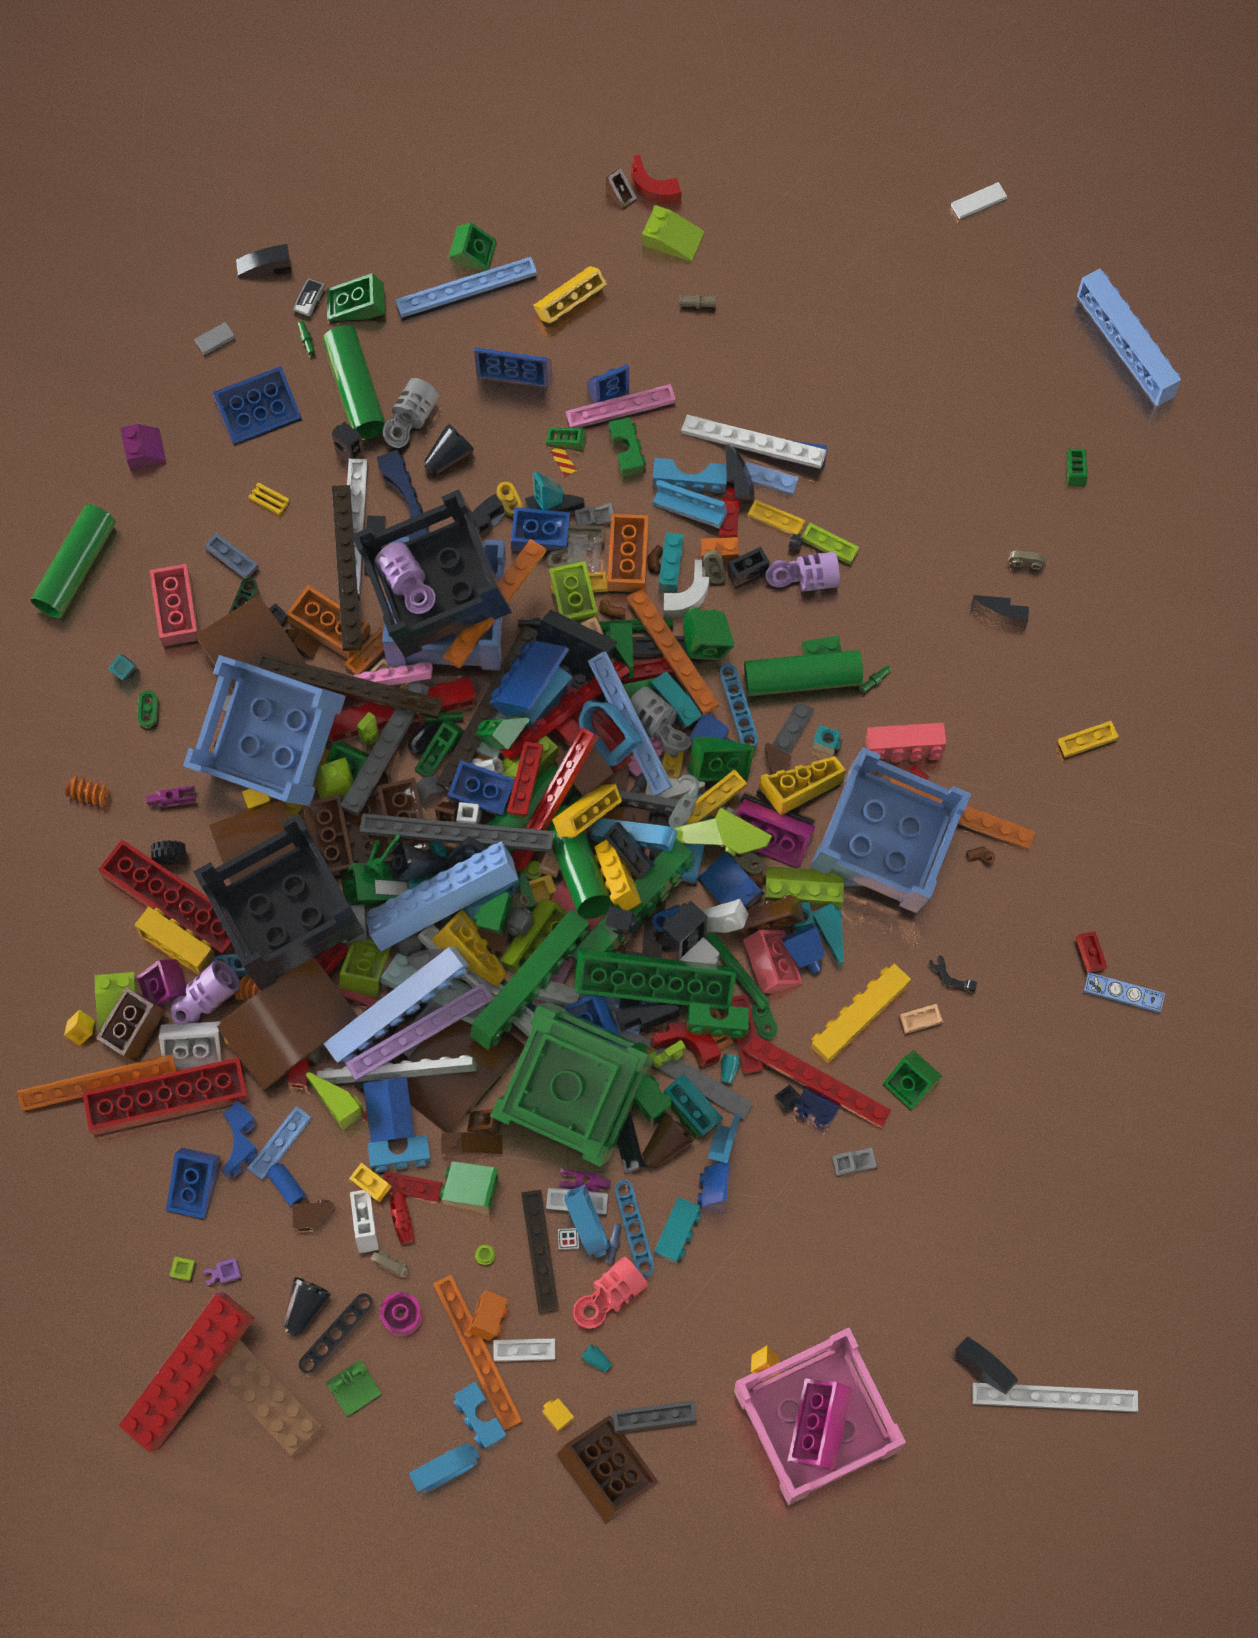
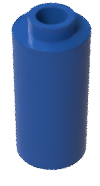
(660, 917)
(286, 1184)

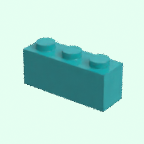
(671, 563)
(693, 1104)
(678, 1231)

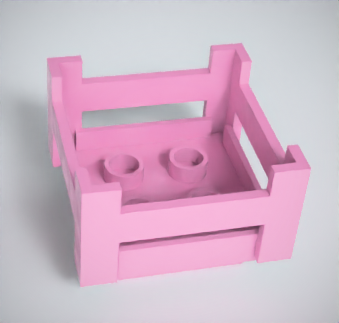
(776, 1403)

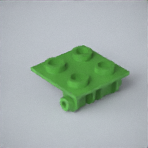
(353, 1388)

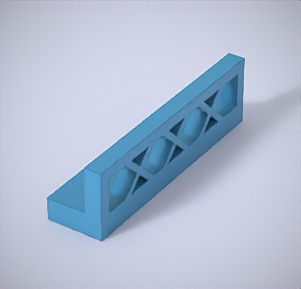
(690, 504)
(724, 1141)

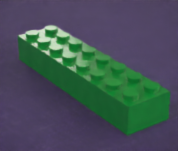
(651, 889)
(529, 979)
(653, 979)

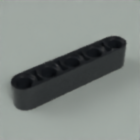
(332, 1344)

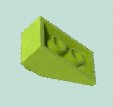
(671, 234)
(573, 591)
(364, 968)
(108, 991)
(343, 1106)

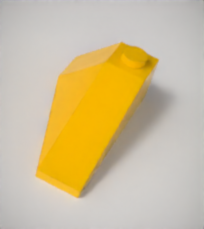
(463, 934)

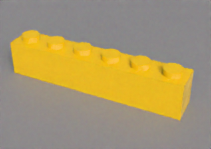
(860, 1013)

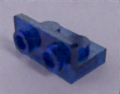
(816, 1109)

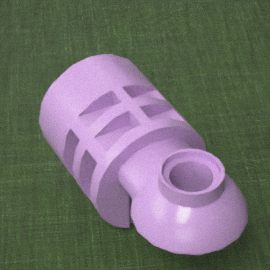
(811, 571)
(405, 577)
(205, 993)

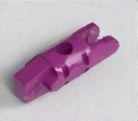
(161, 798)
(594, 1184)

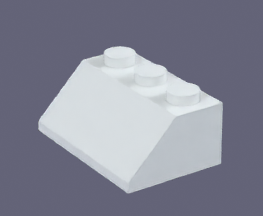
(191, 1043)

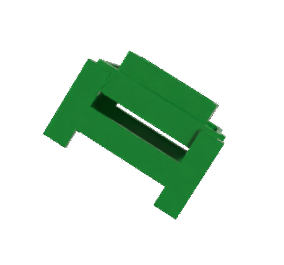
(574, 1083)

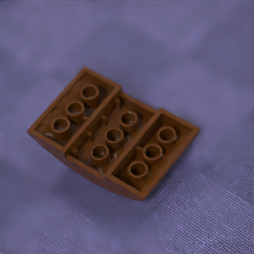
(246, 634)
(248, 830)
(339, 833)
(287, 1022)
(452, 1096)

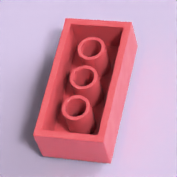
(174, 604)
(907, 742)

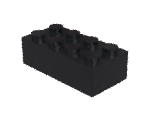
(579, 639)
(683, 930)

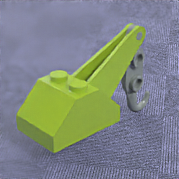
(723, 830)

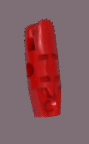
(401, 1218)

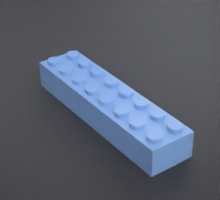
(1129, 337)
(441, 896)
(396, 1004)

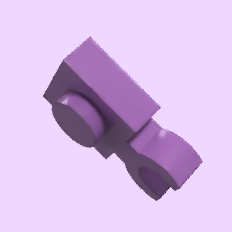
(226, 1272)

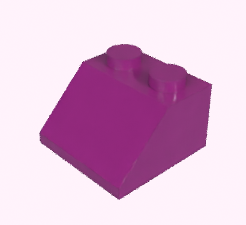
(142, 445)
(162, 982)

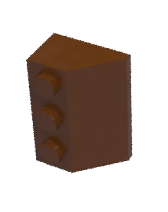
(773, 915)
(131, 1024)

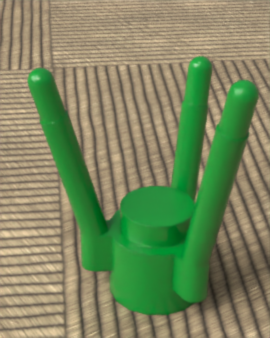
(377, 867)

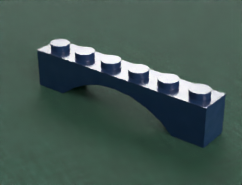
(393, 472)

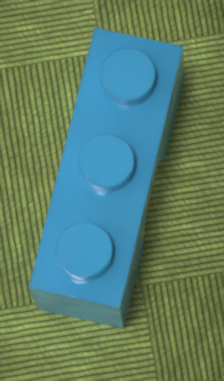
(416, 1154)
(488, 1432)

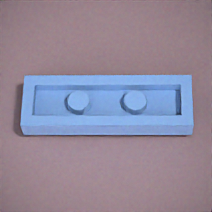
(772, 479)

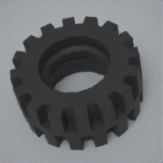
(168, 852)

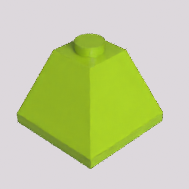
(333, 779)

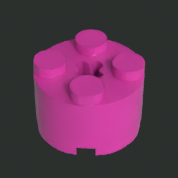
(393, 1322)

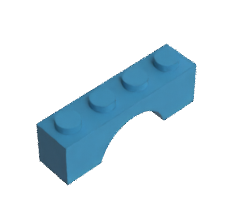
(711, 479)

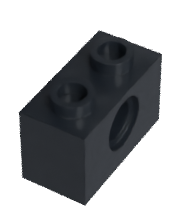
(347, 441)
(748, 566)
(621, 922)

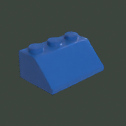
(388, 1109)

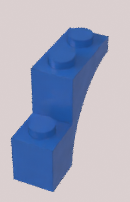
(243, 1150)

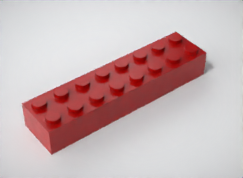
(163, 890)
(165, 1096)
(186, 1371)

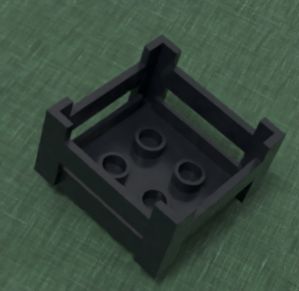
(453, 567)
(281, 909)

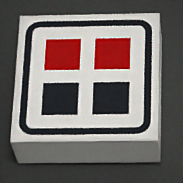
(568, 1239)

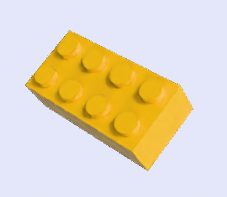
(174, 940)

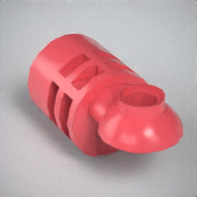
(611, 1292)

